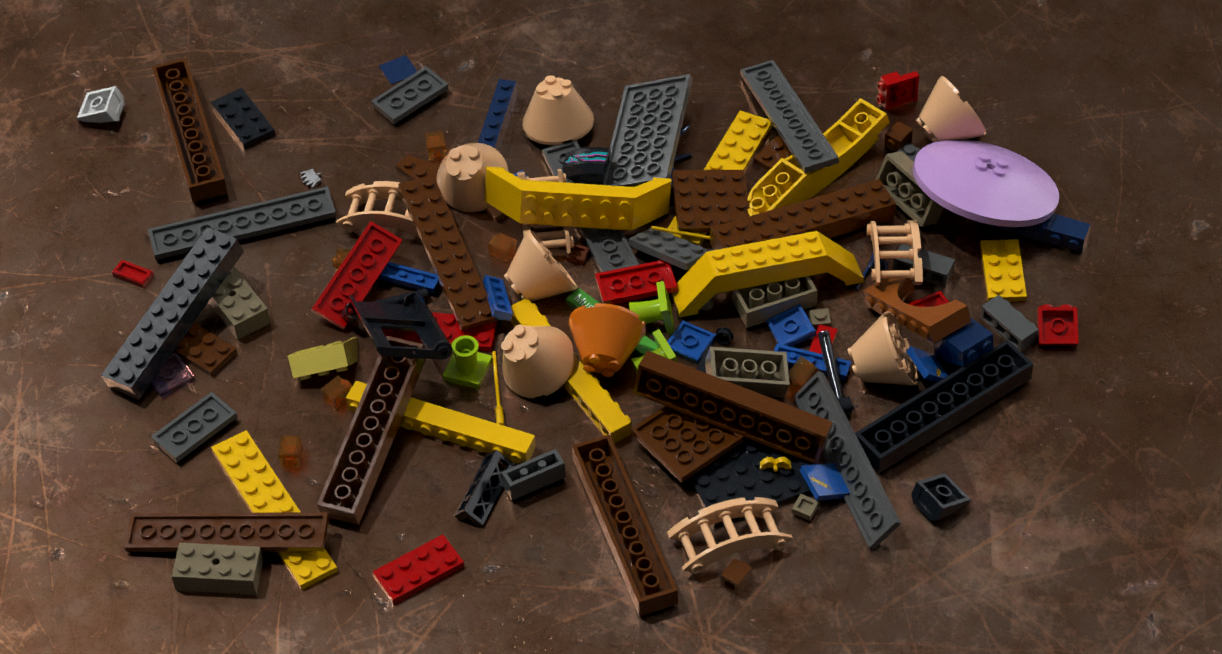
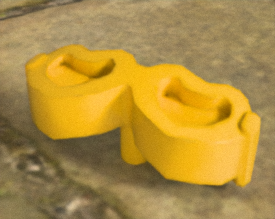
(770, 462)

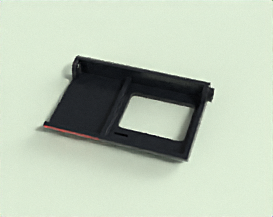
(407, 318)

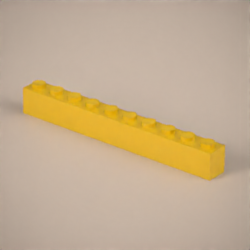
(581, 384)
(458, 427)

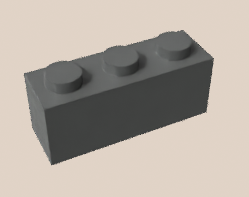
(935, 267)
(1009, 323)
(533, 474)

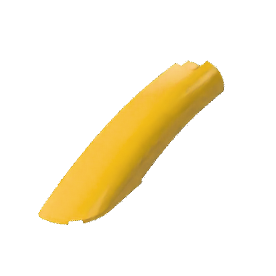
(849, 139)

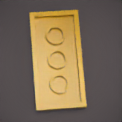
(1003, 270)

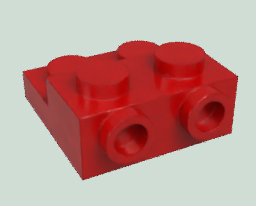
(897, 89)
(1057, 325)

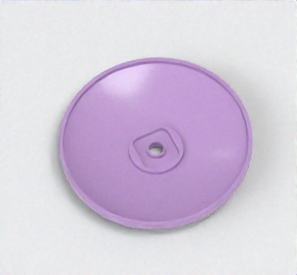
(985, 183)

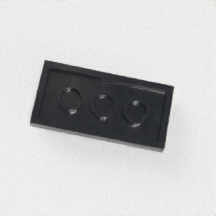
(242, 118)

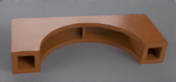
(929, 322)

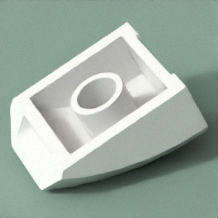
(102, 106)

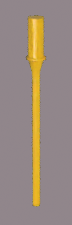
(680, 232)
(499, 409)

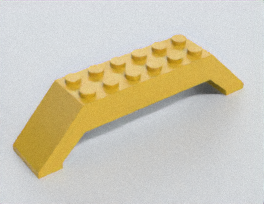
(575, 202)
(763, 264)

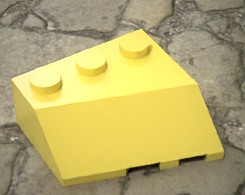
(324, 358)

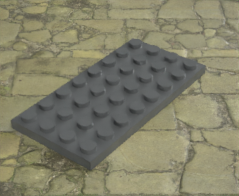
(647, 131)

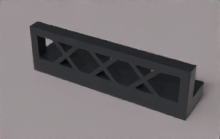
(478, 485)

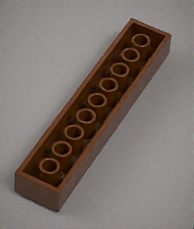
(189, 130)
(827, 214)
(732, 407)
(370, 435)
(625, 525)

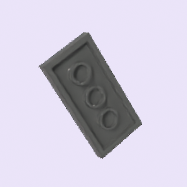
(410, 95)
(667, 248)
(194, 427)

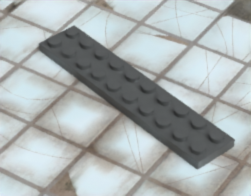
(789, 116)
(244, 221)
(607, 246)
(867, 497)

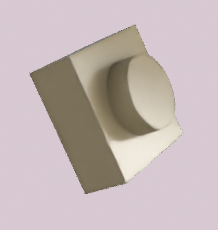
(820, 316)
(805, 507)

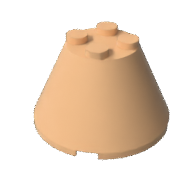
(557, 113)
(947, 116)
(464, 174)
(537, 272)
(882, 354)
(536, 360)

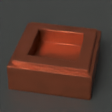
(578, 254)

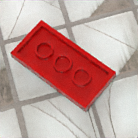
(634, 282)
(418, 569)

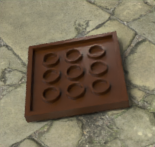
(708, 198)
(683, 441)

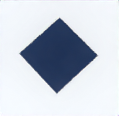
(398, 69)

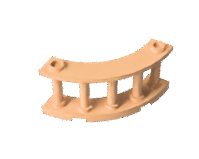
(368, 194)
(912, 238)
(568, 241)
(724, 512)

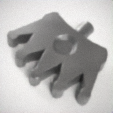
(310, 178)

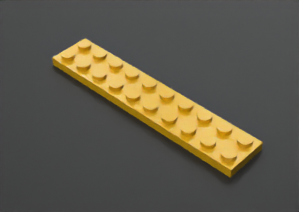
(734, 152)
(265, 493)

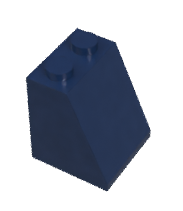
(964, 344)

